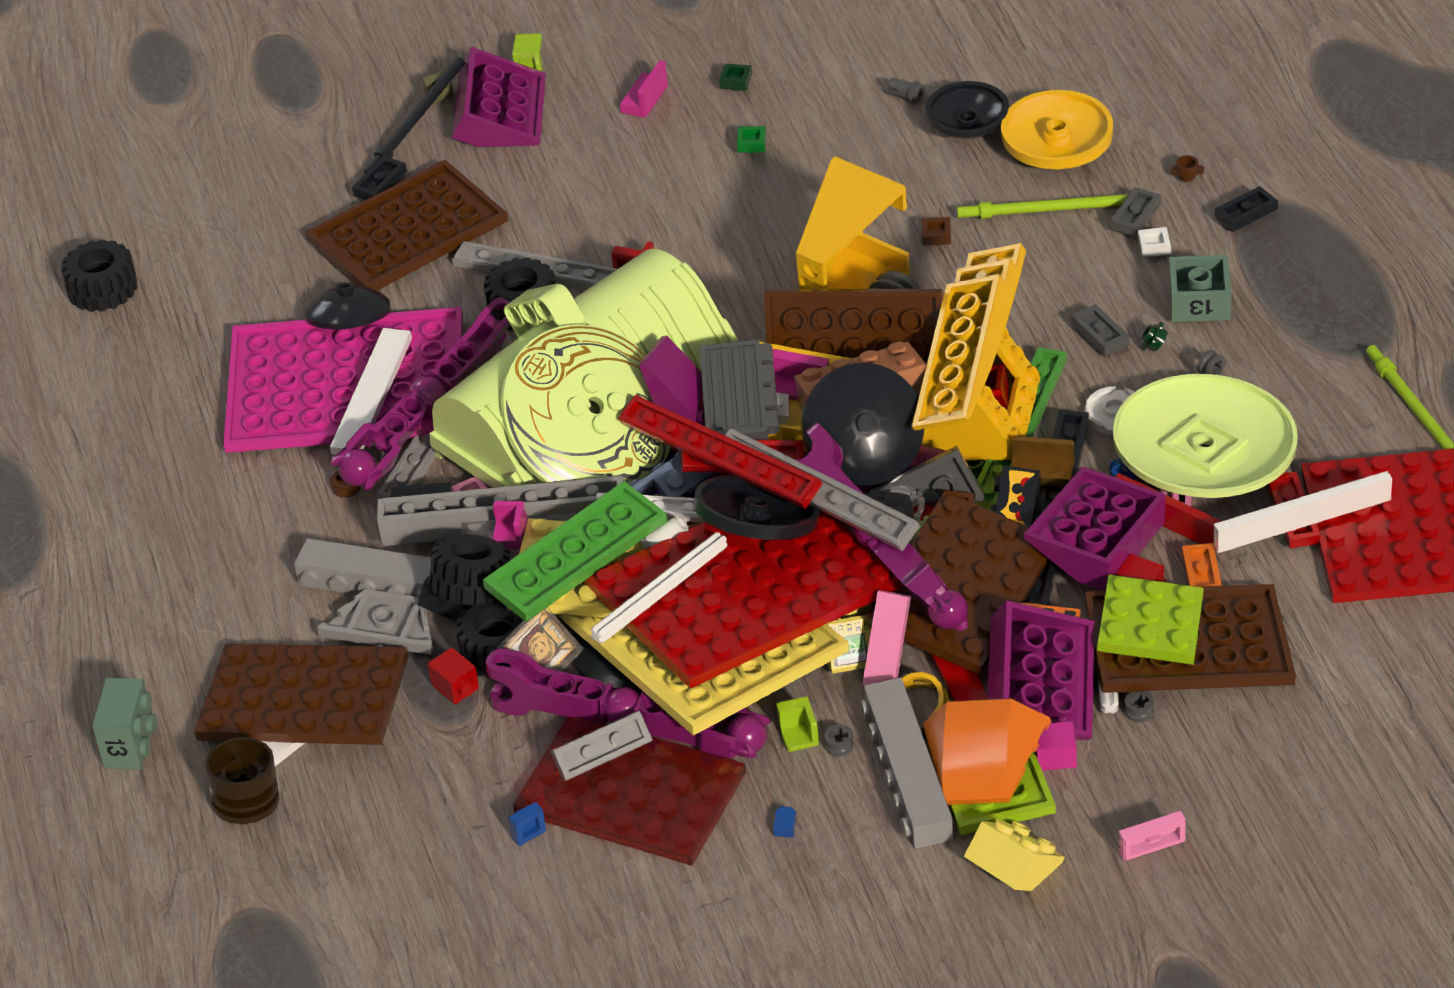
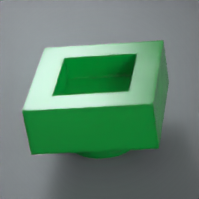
(751, 139)

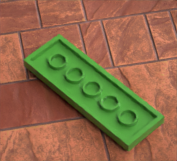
(574, 551)

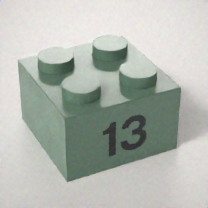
(1200, 288)
(124, 723)

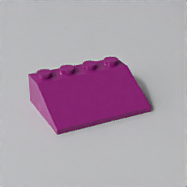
(498, 102)
(1097, 525)
(1043, 663)

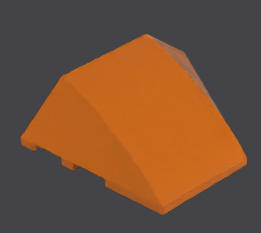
(982, 748)

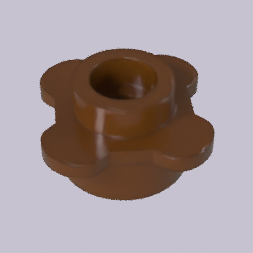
(1187, 168)

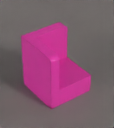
(510, 523)
(1057, 747)

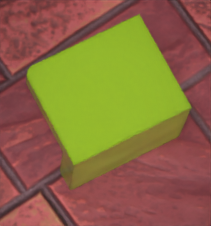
(528, 50)
(797, 724)

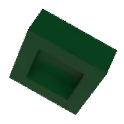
(735, 77)

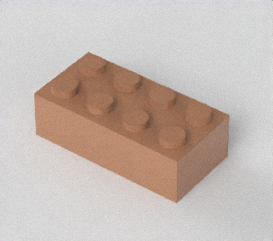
(897, 357)

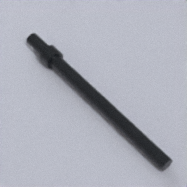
(388, 149)

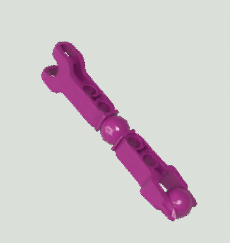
(465, 356)
(944, 605)
(588, 698)

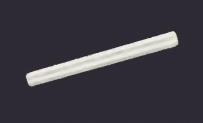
(658, 587)

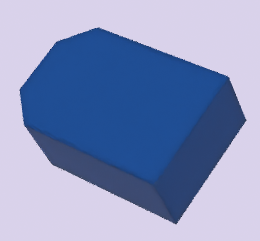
(784, 822)

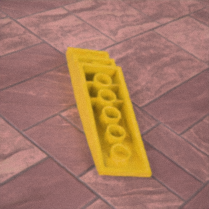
(968, 335)

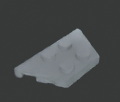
(381, 619)

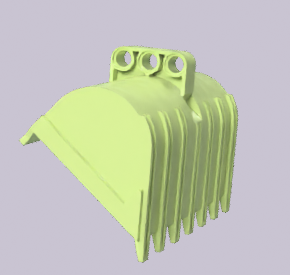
(640, 301)

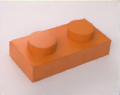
(1201, 565)

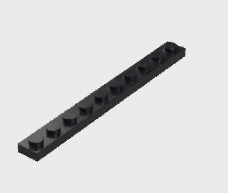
(1069, 426)

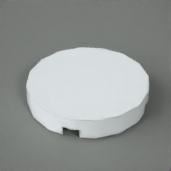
(1103, 407)

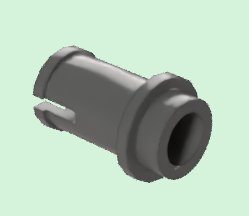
(906, 89)

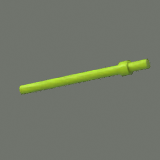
(987, 210)
(1387, 369)

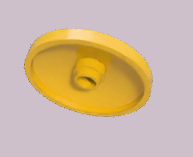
(1057, 129)

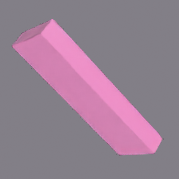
(886, 637)

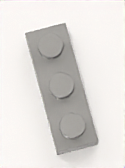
(601, 745)

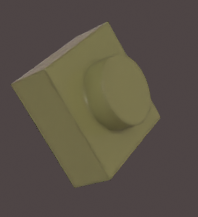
(430, 80)

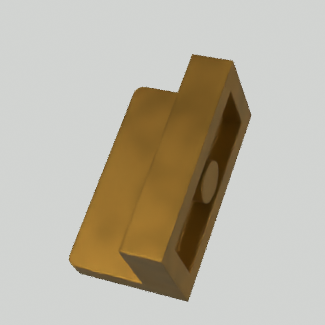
(1050, 456)

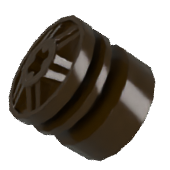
(242, 780)

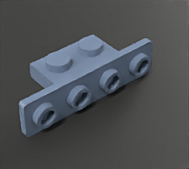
(671, 480)

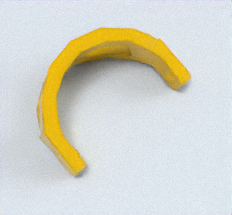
(930, 682)

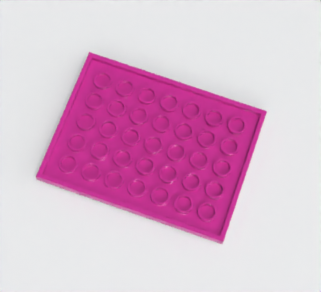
(297, 379)

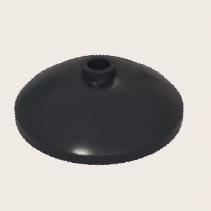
(967, 109)
(347, 307)

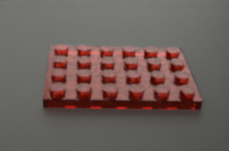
(648, 799)

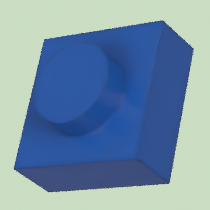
(527, 823)

